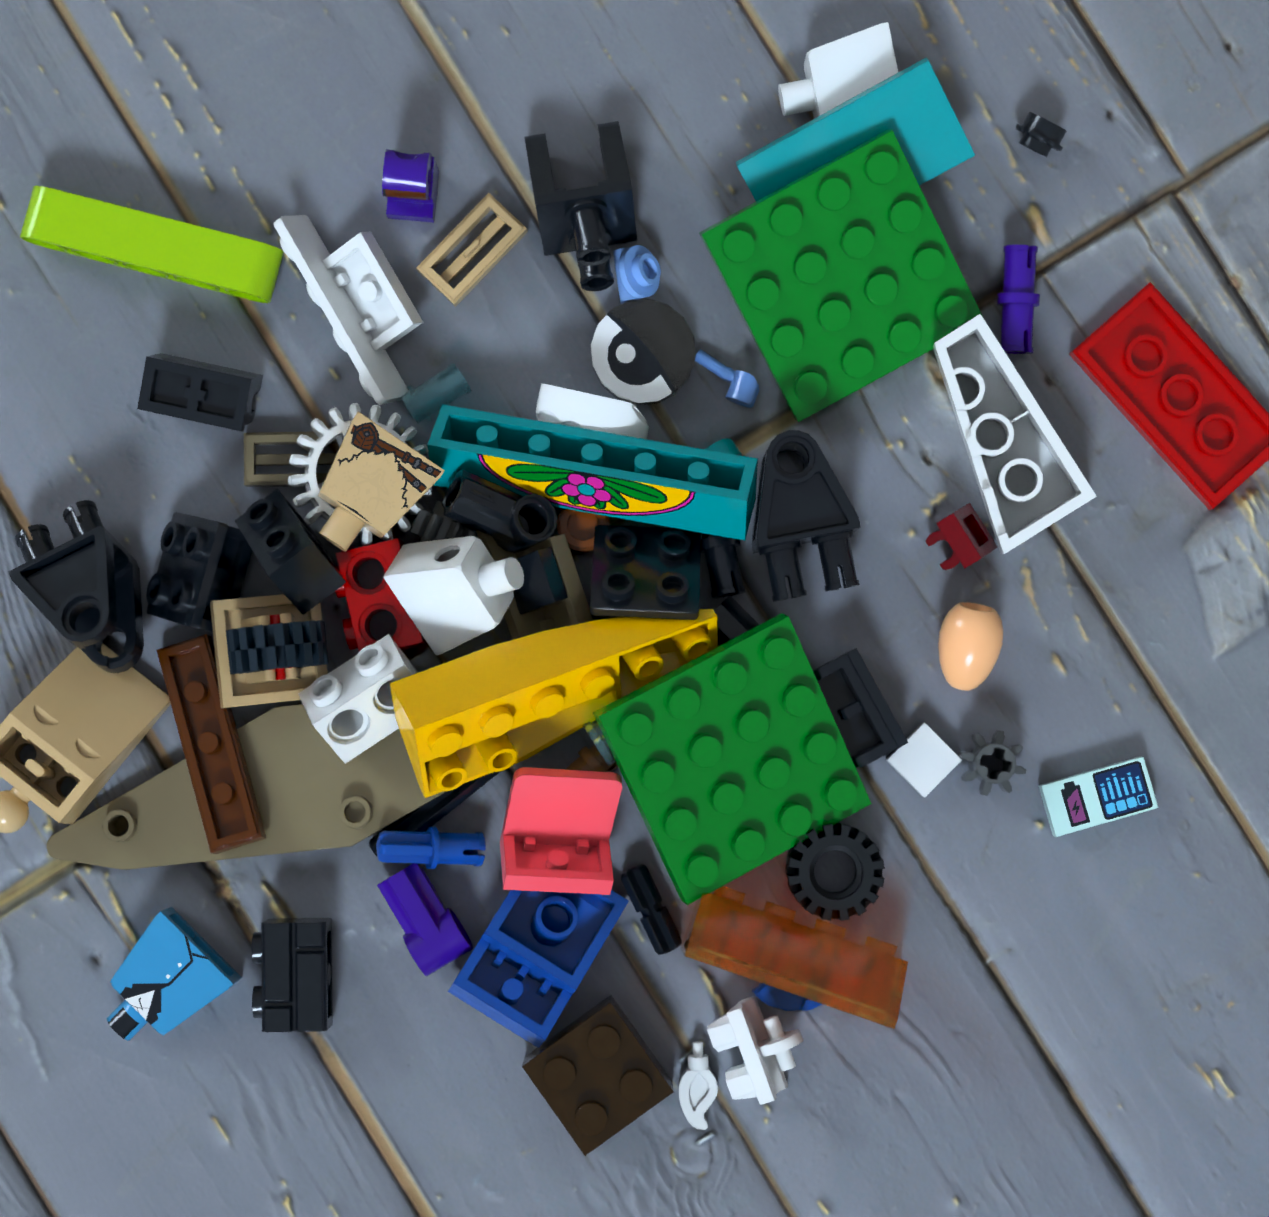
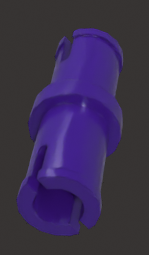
(1018, 298)

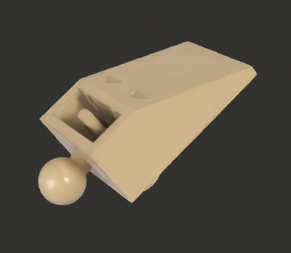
(81, 729)

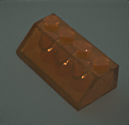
(796, 957)

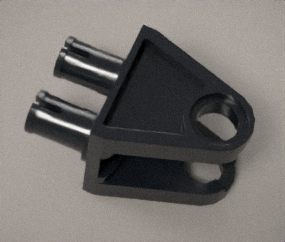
(585, 217)
(801, 511)
(84, 586)

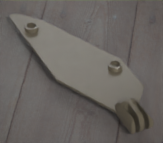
(299, 785)

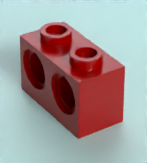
(367, 602)

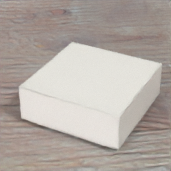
(924, 759)

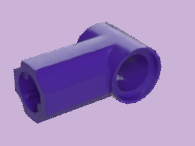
(430, 929)

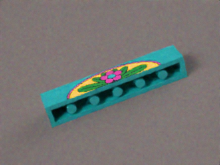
(599, 471)

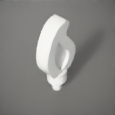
(697, 1087)

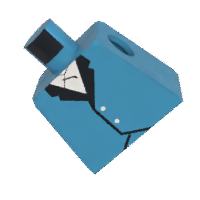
(167, 977)

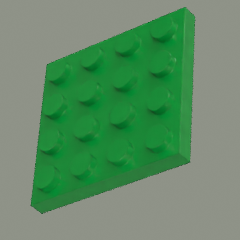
(841, 275)
(733, 758)

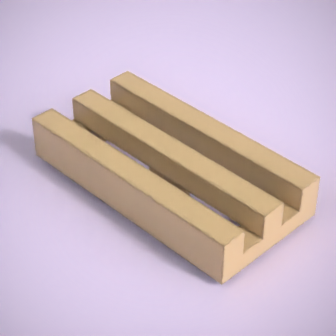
(442, 281)

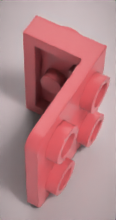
(559, 831)

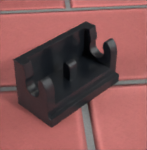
(198, 391)
(859, 708)

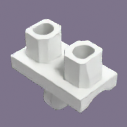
(763, 1049)

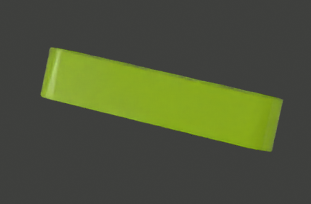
(151, 244)

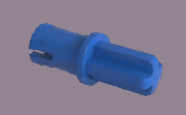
(430, 847)

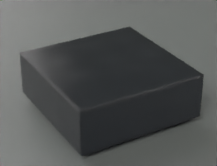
(541, 582)

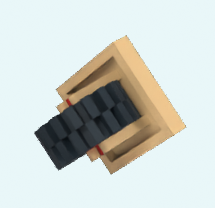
(266, 649)

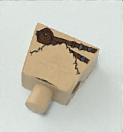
(372, 482)

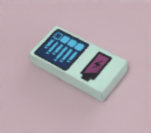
(1098, 796)

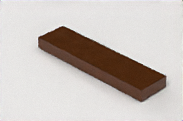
(211, 745)

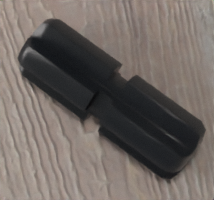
(655, 918)

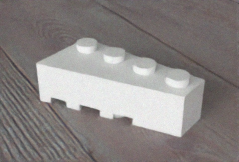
(1011, 445)

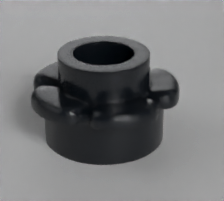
(1040, 134)

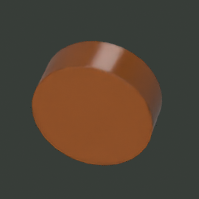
(579, 528)

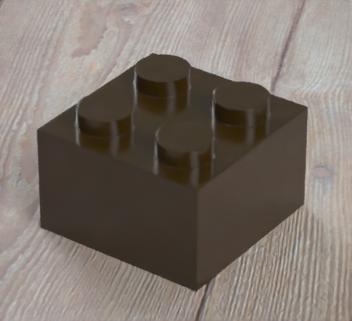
(598, 1075)

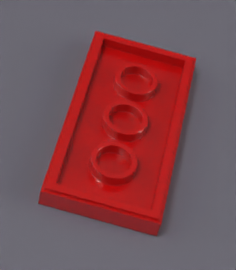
(1178, 395)

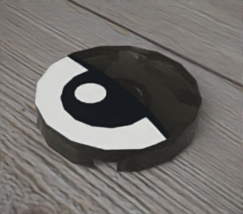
(643, 351)

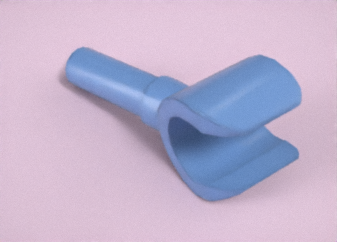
(743, 385)

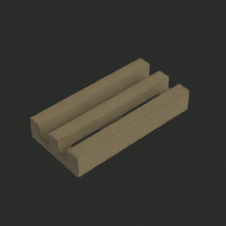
(252, 459)

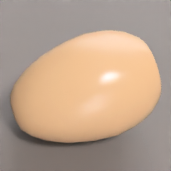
(969, 644)

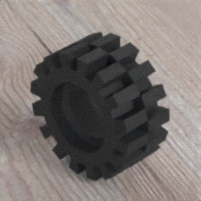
(845, 902)

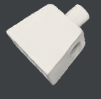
(840, 71)
(453, 588)

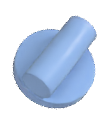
(636, 273)

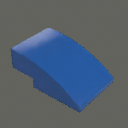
(536, 957)

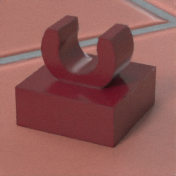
(965, 536)

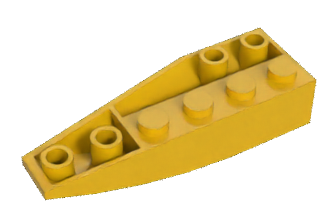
(532, 692)

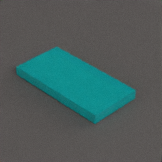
(907, 103)

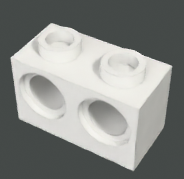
(354, 701)

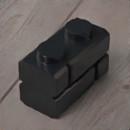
(294, 974)

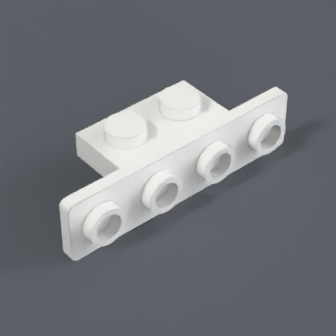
(358, 298)

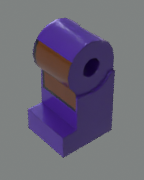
(410, 186)

